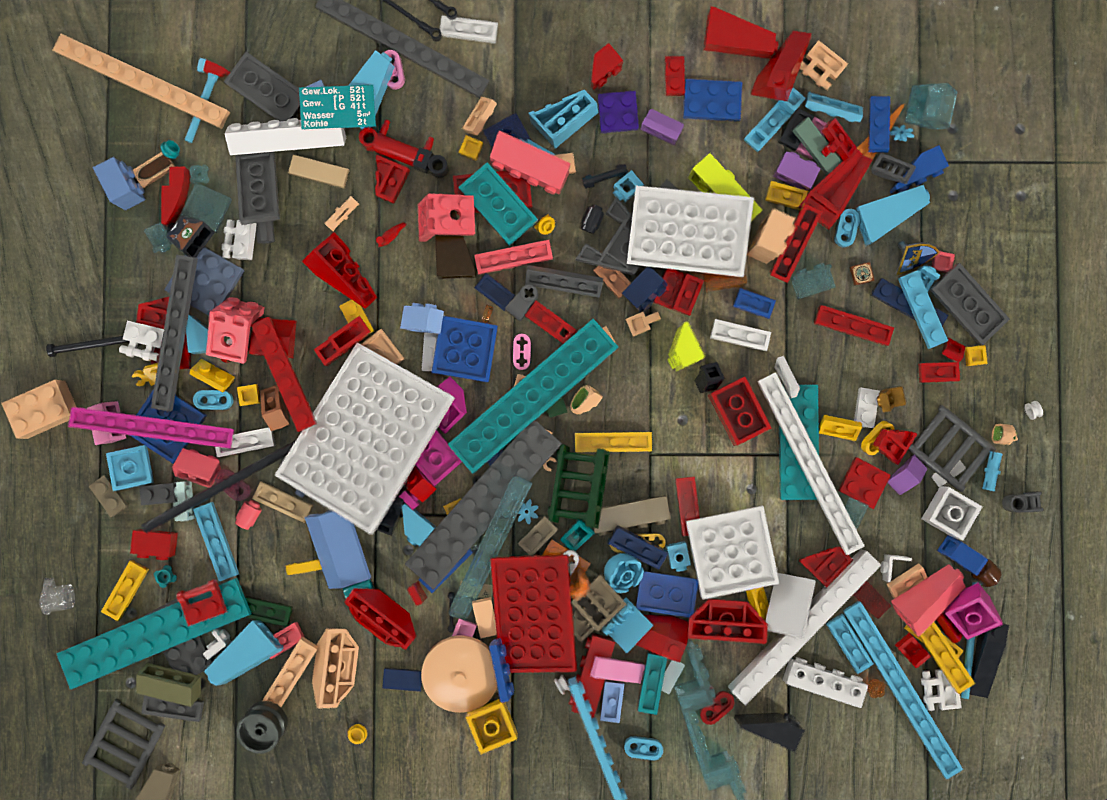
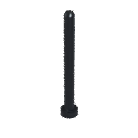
(52, 350)

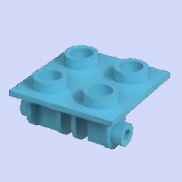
(627, 626)

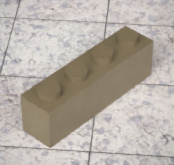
(634, 513)

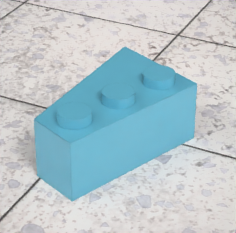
(564, 118)

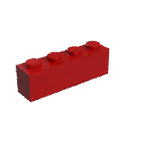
(796, 243)
(596, 646)

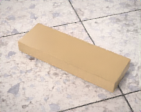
(318, 171)
(282, 501)

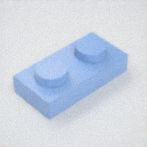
(612, 701)

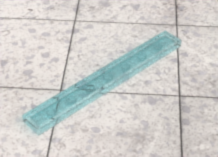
(490, 547)

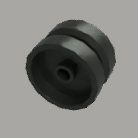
(262, 727)

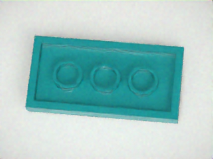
(498, 204)

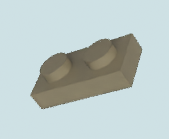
(110, 500)
(538, 536)

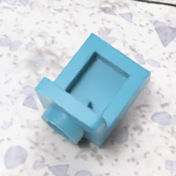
(928, 276)

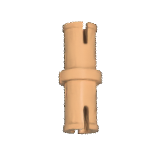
(341, 213)

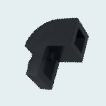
(391, 517)

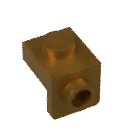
(891, 398)

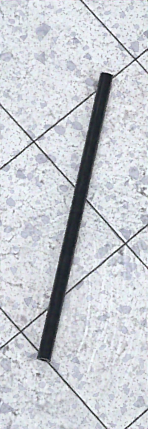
(217, 488)

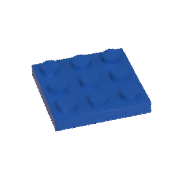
(464, 349)
(181, 412)

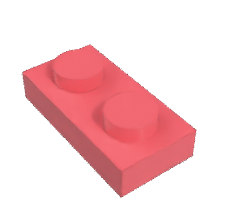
(288, 637)

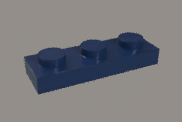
(637, 547)

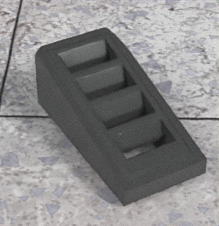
(891, 161)

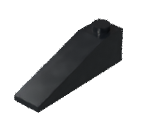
(987, 658)

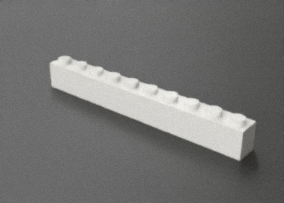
(822, 608)

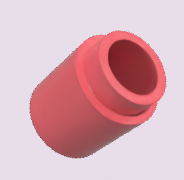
(248, 514)

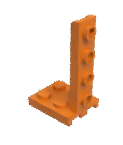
(578, 578)

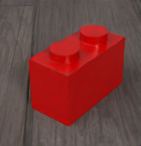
(154, 543)

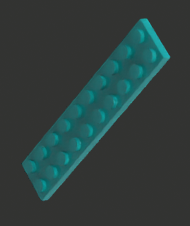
(533, 396)
(146, 637)

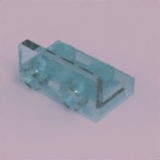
(813, 281)

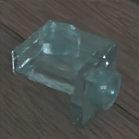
(157, 236)

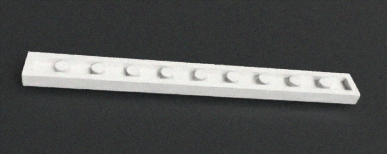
(810, 463)

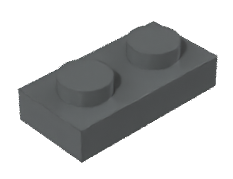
(158, 494)

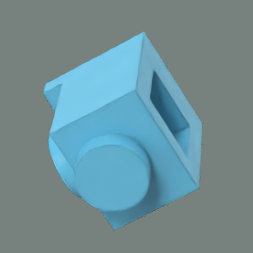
(629, 180)
(675, 549)

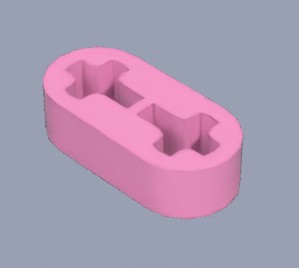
(516, 351)

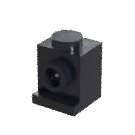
(709, 377)

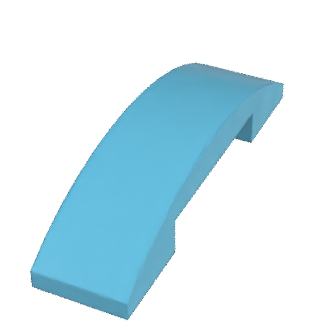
(774, 120)

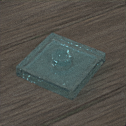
(206, 206)

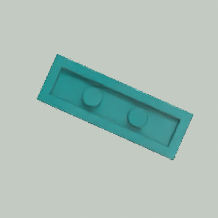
(652, 683)

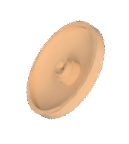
(459, 674)

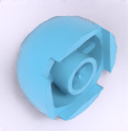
(623, 572)

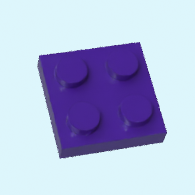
(618, 112)

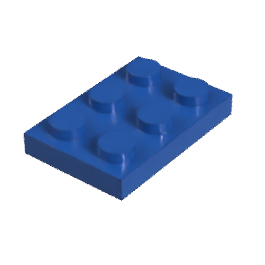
(712, 100)
(667, 594)

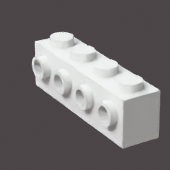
(825, 682)

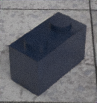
(645, 289)

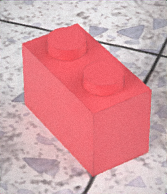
(196, 467)

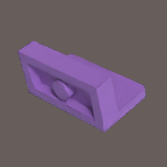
(662, 126)

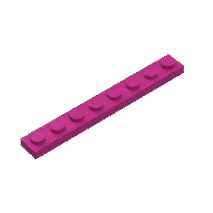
(151, 427)

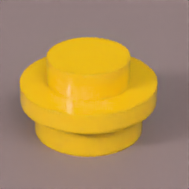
(357, 733)

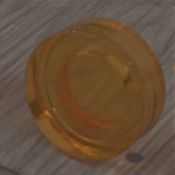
(487, 314)

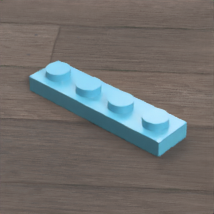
(922, 309)
(216, 541)

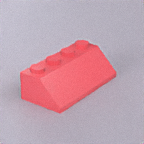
(529, 163)

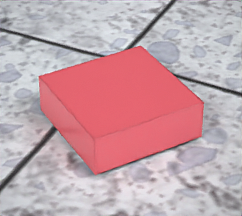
(943, 262)

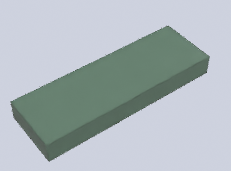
(814, 143)

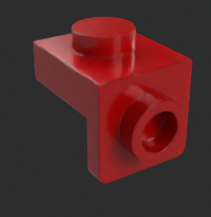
(912, 650)

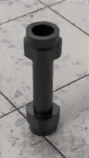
(589, 181)

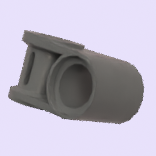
(520, 304)
(1025, 502)

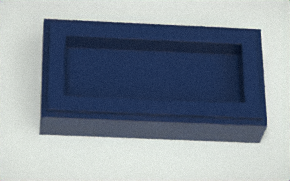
(494, 291)
(402, 679)

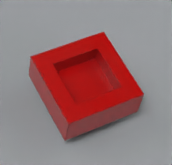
(953, 350)

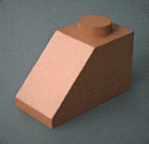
(274, 408)

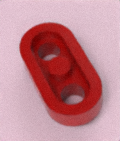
(718, 709)

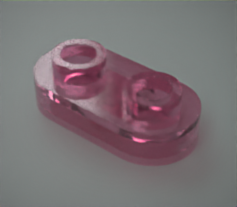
(233, 490)

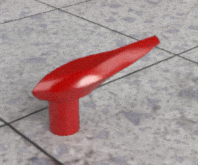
(390, 235)

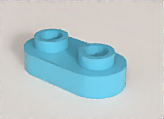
(846, 228)
(214, 400)
(642, 750)

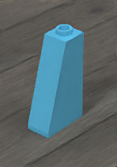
(375, 72)
(886, 213)
(245, 652)

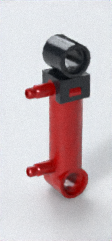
(421, 159)

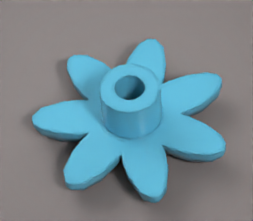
(902, 133)
(527, 516)

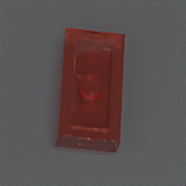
(871, 600)

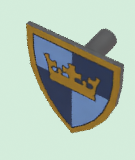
(915, 256)

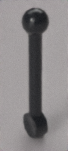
(451, 627)

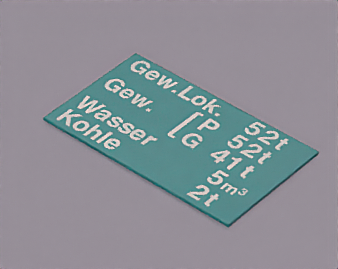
(337, 107)

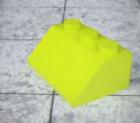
(684, 348)

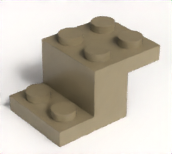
(595, 608)

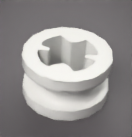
(1033, 410)
(562, 684)

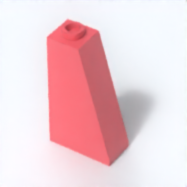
(929, 598)

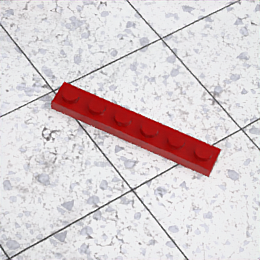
(284, 374)

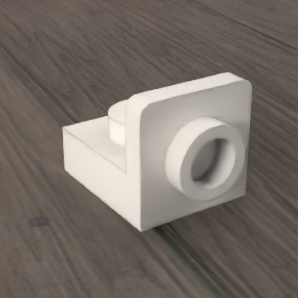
(217, 645)

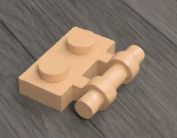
(825, 60)

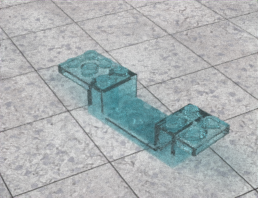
(696, 694)

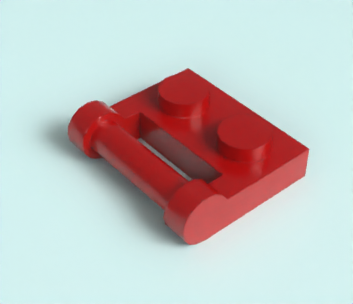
(205, 608)

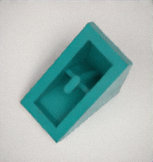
(577, 535)

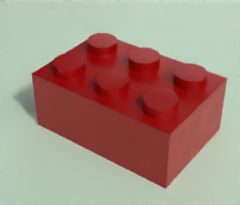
(739, 411)

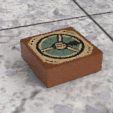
(861, 273)

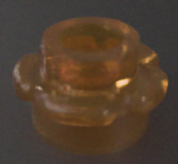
(871, 688)

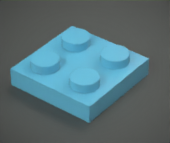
(129, 468)

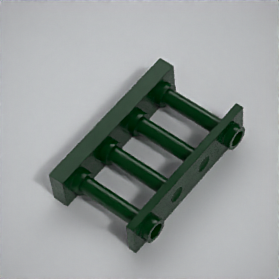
(596, 478)

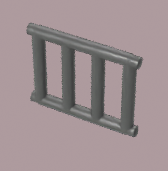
(930, 460)
(98, 741)

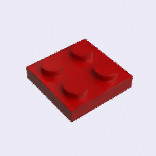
(864, 482)

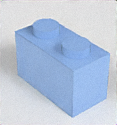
(422, 319)

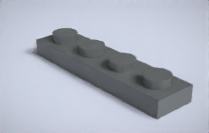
(564, 281)

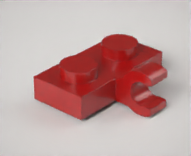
(838, 139)

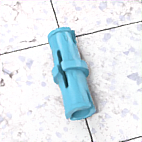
(992, 471)

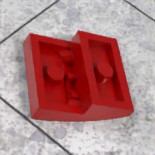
(680, 292)

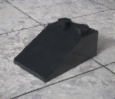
(773, 727)

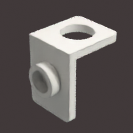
(886, 565)

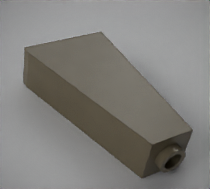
(160, 783)

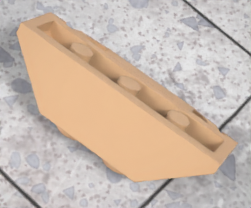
(334, 667)

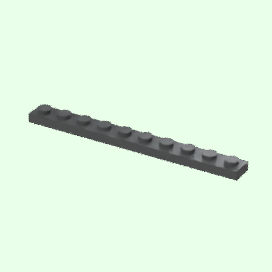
(404, 46)

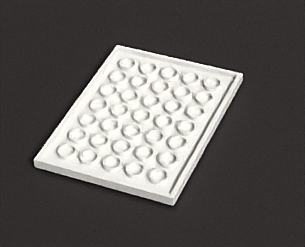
(365, 437)

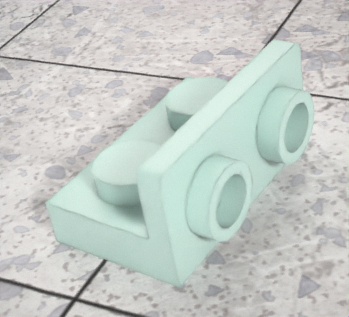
(183, 492)

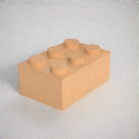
(771, 236)
(39, 409)

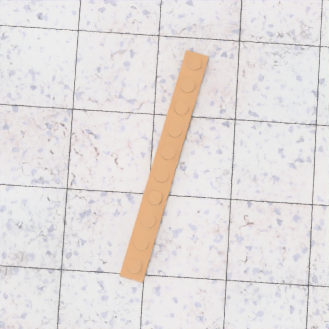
(141, 81)

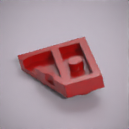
(390, 179)
(153, 313)
(894, 443)

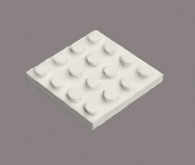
(732, 552)

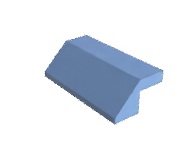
(337, 549)

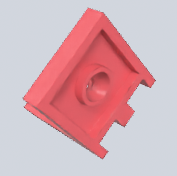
(435, 216)
(233, 320)

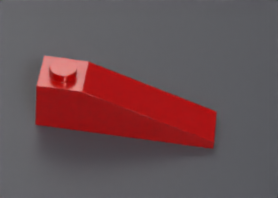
(781, 71)

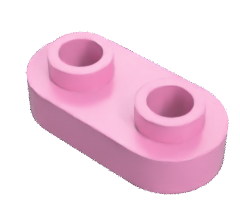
(397, 72)

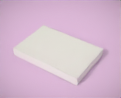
(790, 605)

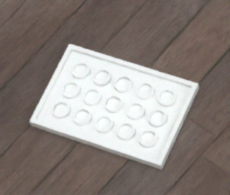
(690, 230)

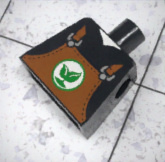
(189, 235)

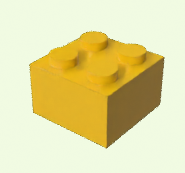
(491, 726)

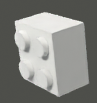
(951, 512)

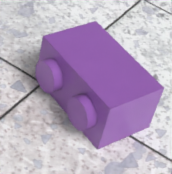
(796, 171)

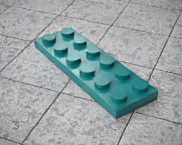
(792, 478)

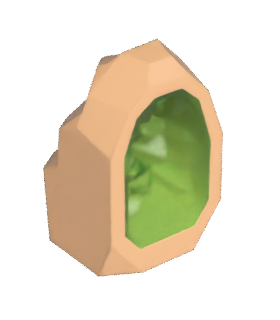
(585, 399)
(1004, 434)

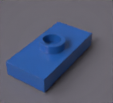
(754, 303)

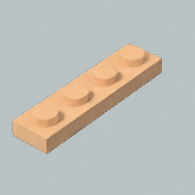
(291, 672)

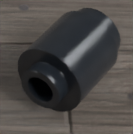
(592, 219)

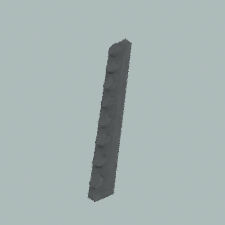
(174, 333)

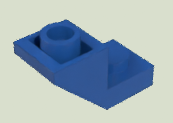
(962, 555)

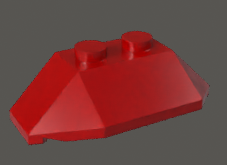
(381, 616)
(727, 622)

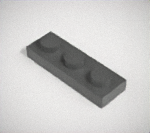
(163, 708)

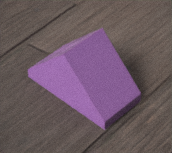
(907, 475)

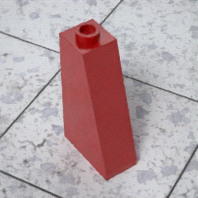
(737, 36)

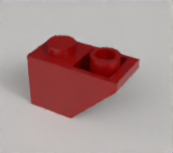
(605, 63)
(419, 484)

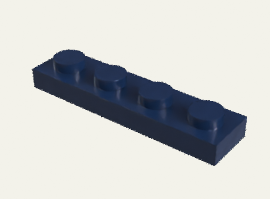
(895, 298)

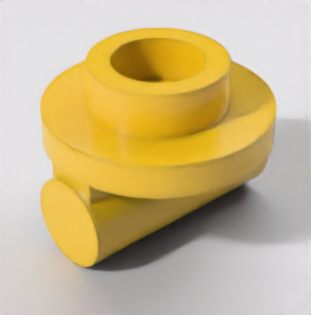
(545, 225)

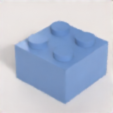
(119, 183)

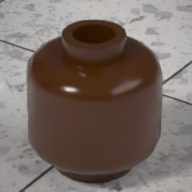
(989, 575)

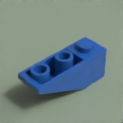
(927, 164)

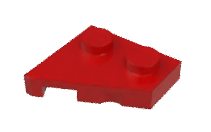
(826, 564)

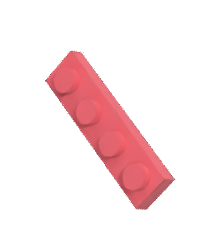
(513, 257)

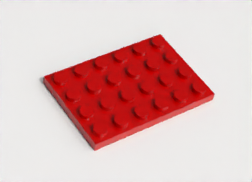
(534, 612)

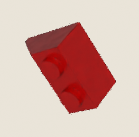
(286, 330)

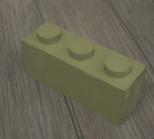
(168, 684)

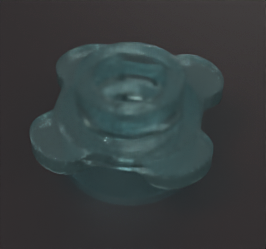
(194, 170)

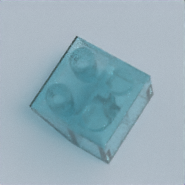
(931, 105)

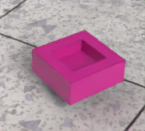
(410, 499)

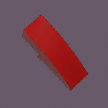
(175, 195)
(342, 341)

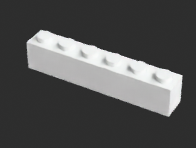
(279, 136)

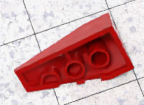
(335, 266)
(666, 637)

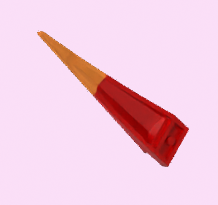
(838, 186)

